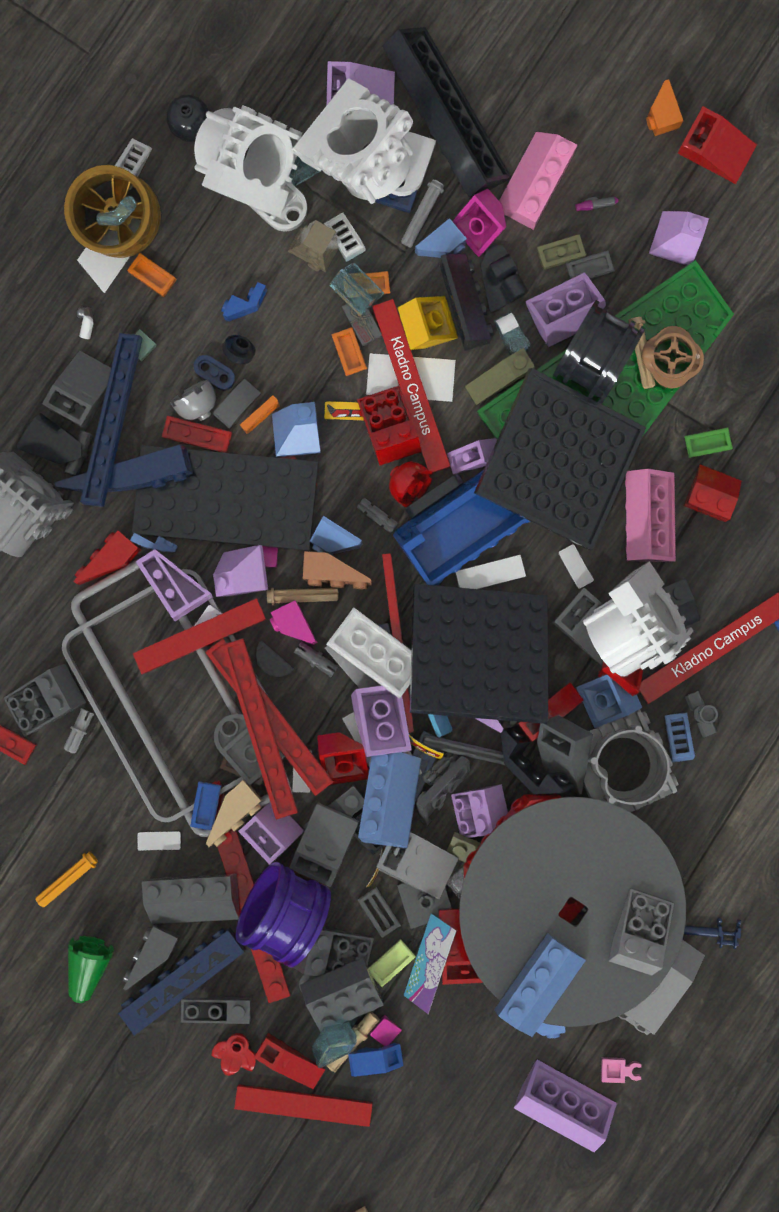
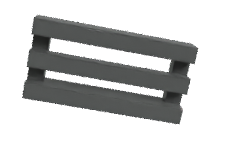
(368, 895)

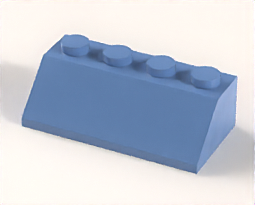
(390, 799)
(539, 985)

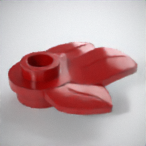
(233, 1057)

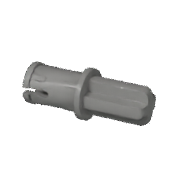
(78, 731)

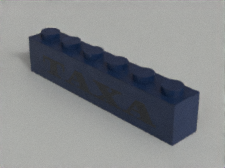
(181, 981)

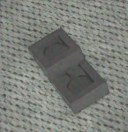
(236, 403)

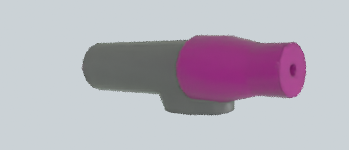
(594, 203)

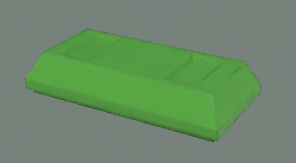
(708, 442)

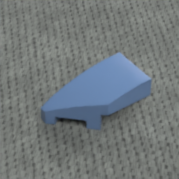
(160, 545)

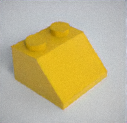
(427, 322)

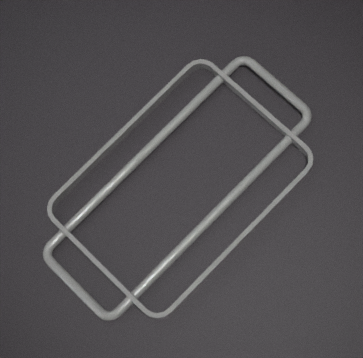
(85, 627)

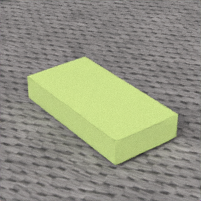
(391, 962)

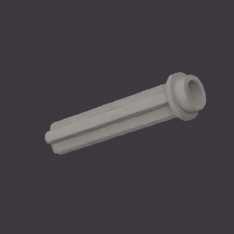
(422, 212)

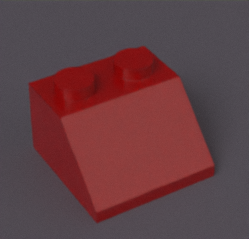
(713, 493)

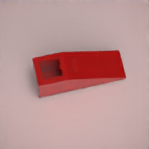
(113, 556)
(558, 704)
(288, 1061)

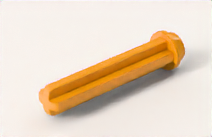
(67, 879)

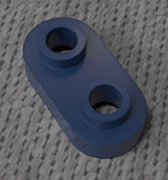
(215, 372)

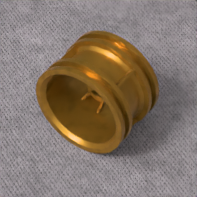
(82, 195)

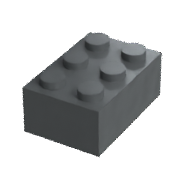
(341, 994)

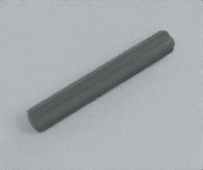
(463, 749)

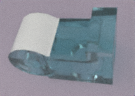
(511, 333)

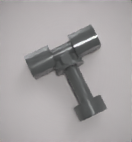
(702, 713)

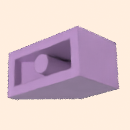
(471, 456)

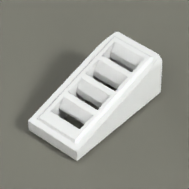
(137, 167)
(354, 251)

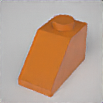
(665, 112)

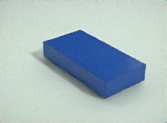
(205, 805)

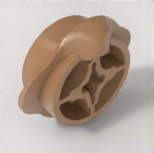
(674, 335)

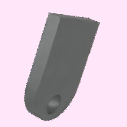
(238, 748)

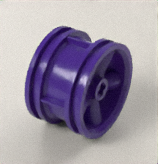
(283, 915)

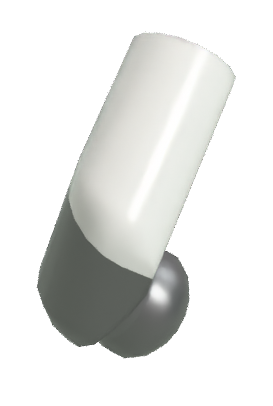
(87, 323)

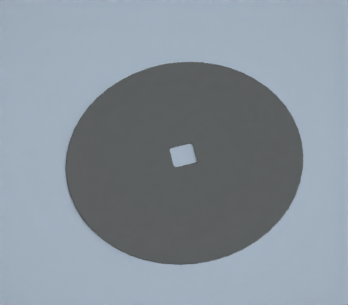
(530, 872)

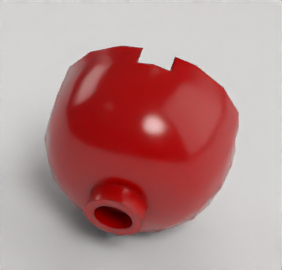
(409, 482)

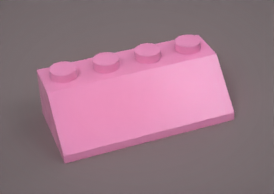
(537, 177)
(650, 516)

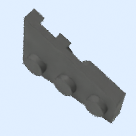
(436, 795)

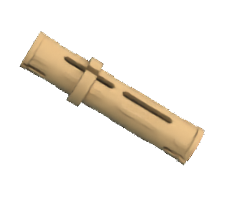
(361, 1032)

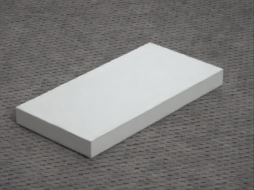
(373, 652)

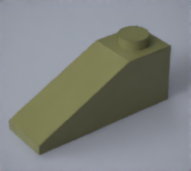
(500, 376)

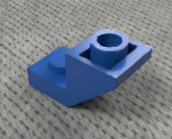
(238, 307)
(375, 1061)

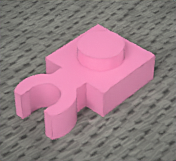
(614, 1070)

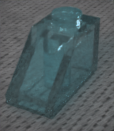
(333, 1043)

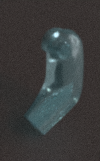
(119, 215)

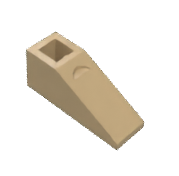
(236, 805)

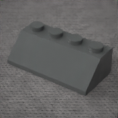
(191, 898)

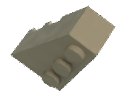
(315, 245)

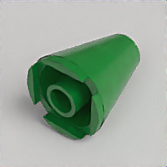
(86, 965)

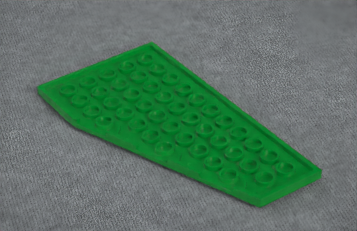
(680, 301)

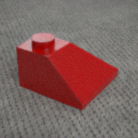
(342, 758)

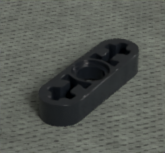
(434, 495)

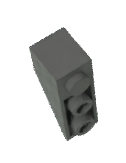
(156, 950)
(217, 1009)

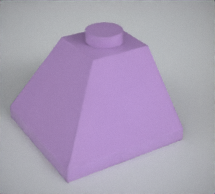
(678, 236)
(240, 572)

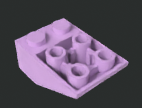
(375, 79)

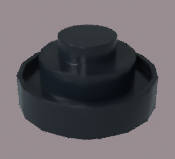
(238, 349)

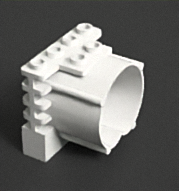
(344, 128)
(269, 161)
(638, 624)

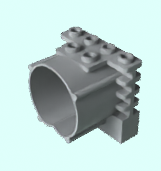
(26, 505)
(659, 780)

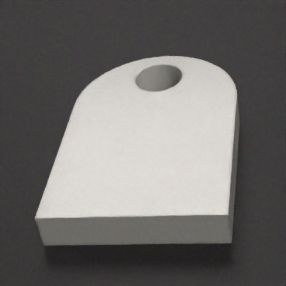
(419, 161)
(294, 202)

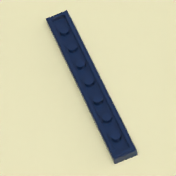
(111, 420)

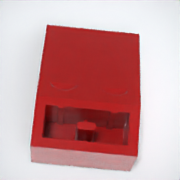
(717, 145)
(389, 425)
(457, 966)

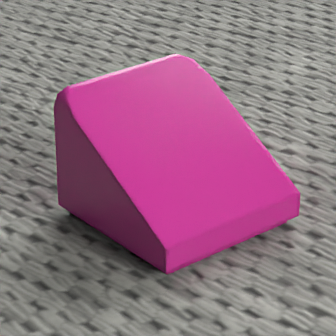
(270, 556)
(385, 1031)

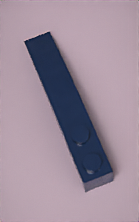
(141, 472)

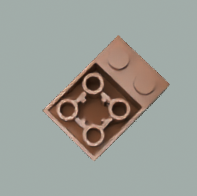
(325, 568)

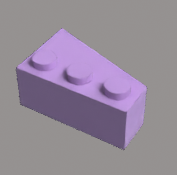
(174, 587)

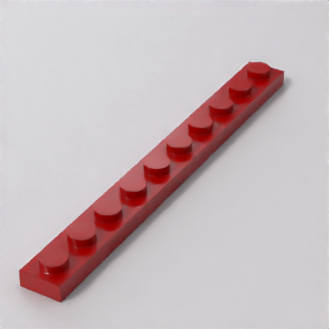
(235, 862)

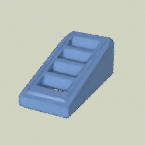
(687, 736)

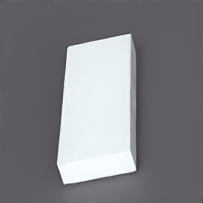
(491, 573)

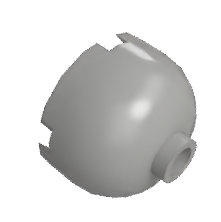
(196, 401)

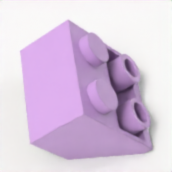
(479, 810)
(269, 835)

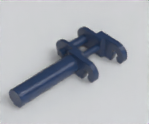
(714, 932)

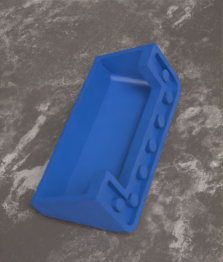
(454, 532)

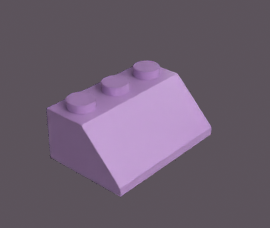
(563, 308)

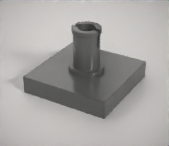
(421, 905)

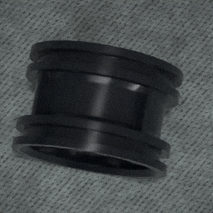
(599, 352)

